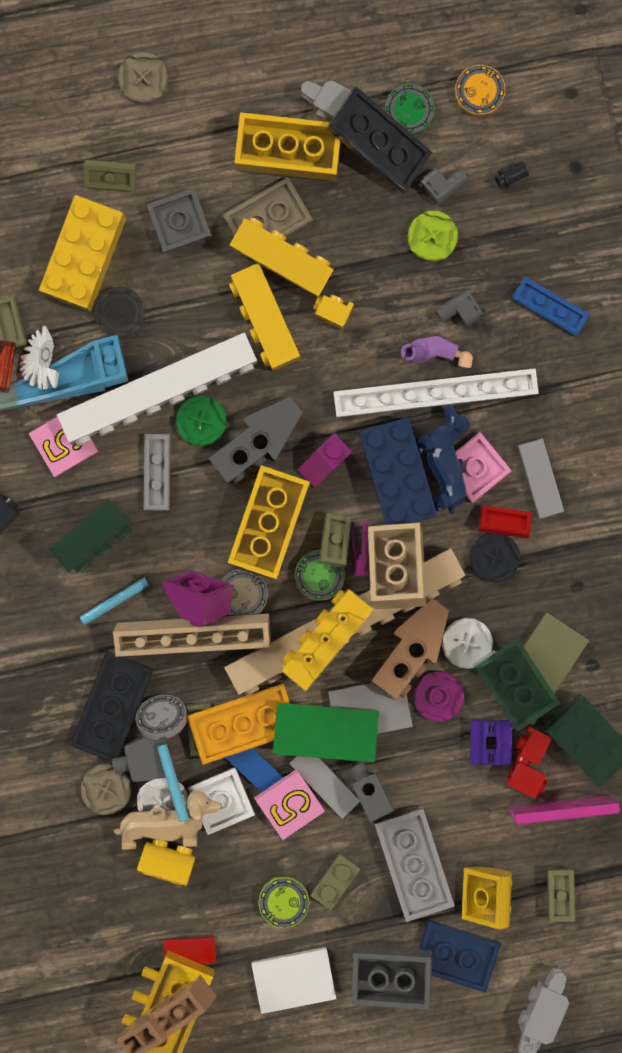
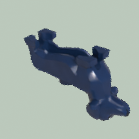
(444, 461)

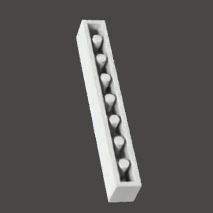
(157, 389)

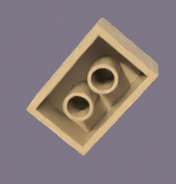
(396, 566)

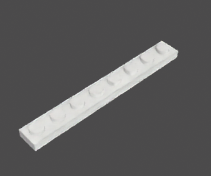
(435, 393)

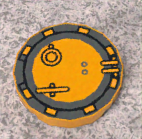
(479, 90)

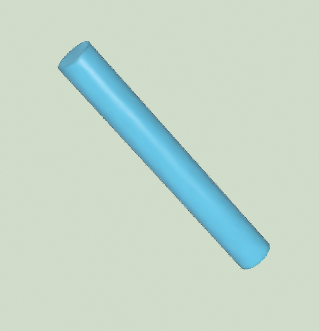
(114, 601)
(173, 783)

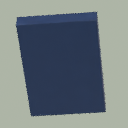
(460, 955)

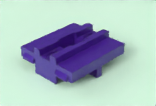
(490, 728)

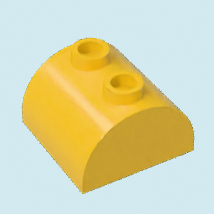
(166, 863)
(487, 896)

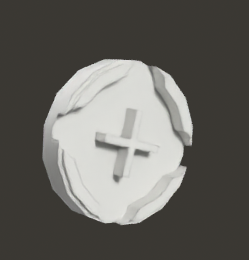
(466, 642)
(157, 794)

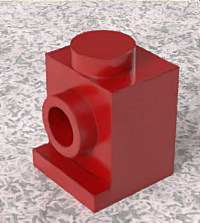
(532, 746)

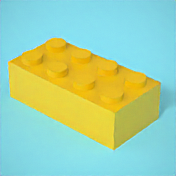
(286, 147)
(82, 253)
(268, 522)

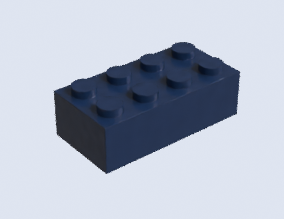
(397, 473)

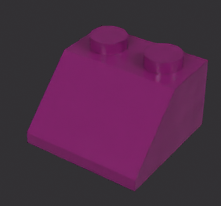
(199, 597)

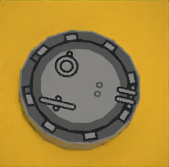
(161, 717)

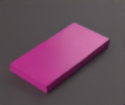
(564, 810)

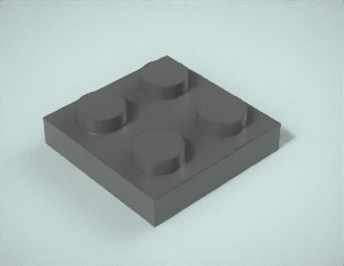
(179, 220)

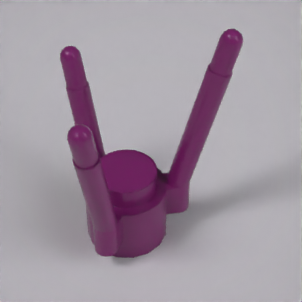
(360, 562)

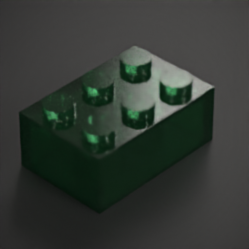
(92, 537)
(516, 684)
(587, 739)

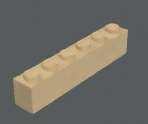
(182, 637)

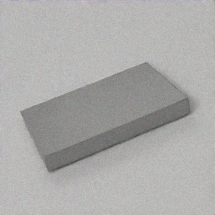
(392, 713)

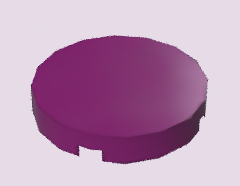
(438, 696)

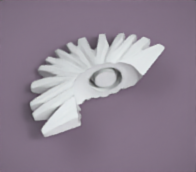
(37, 362)

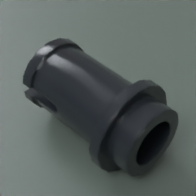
(511, 175)

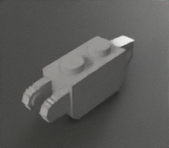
(325, 99)
(544, 1013)

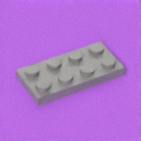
(414, 864)

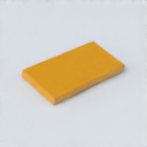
(236, 724)

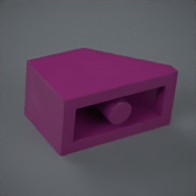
(324, 460)

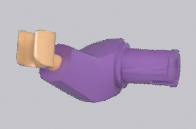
(436, 346)

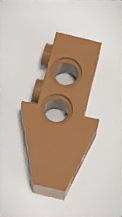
(422, 628)
(167, 1017)

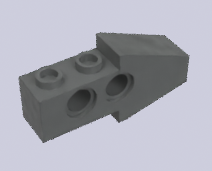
(272, 422)

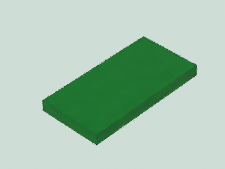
(325, 732)

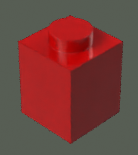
(526, 779)

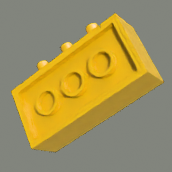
(326, 639)
(173, 975)

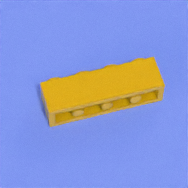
(281, 257)
(265, 317)

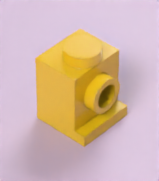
(332, 310)

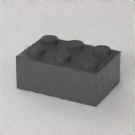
(392, 977)

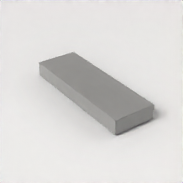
(157, 471)
(540, 478)
(326, 784)

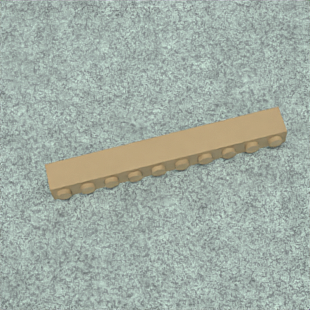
(266, 662)

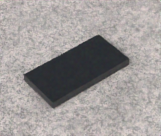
(379, 139)
(112, 706)

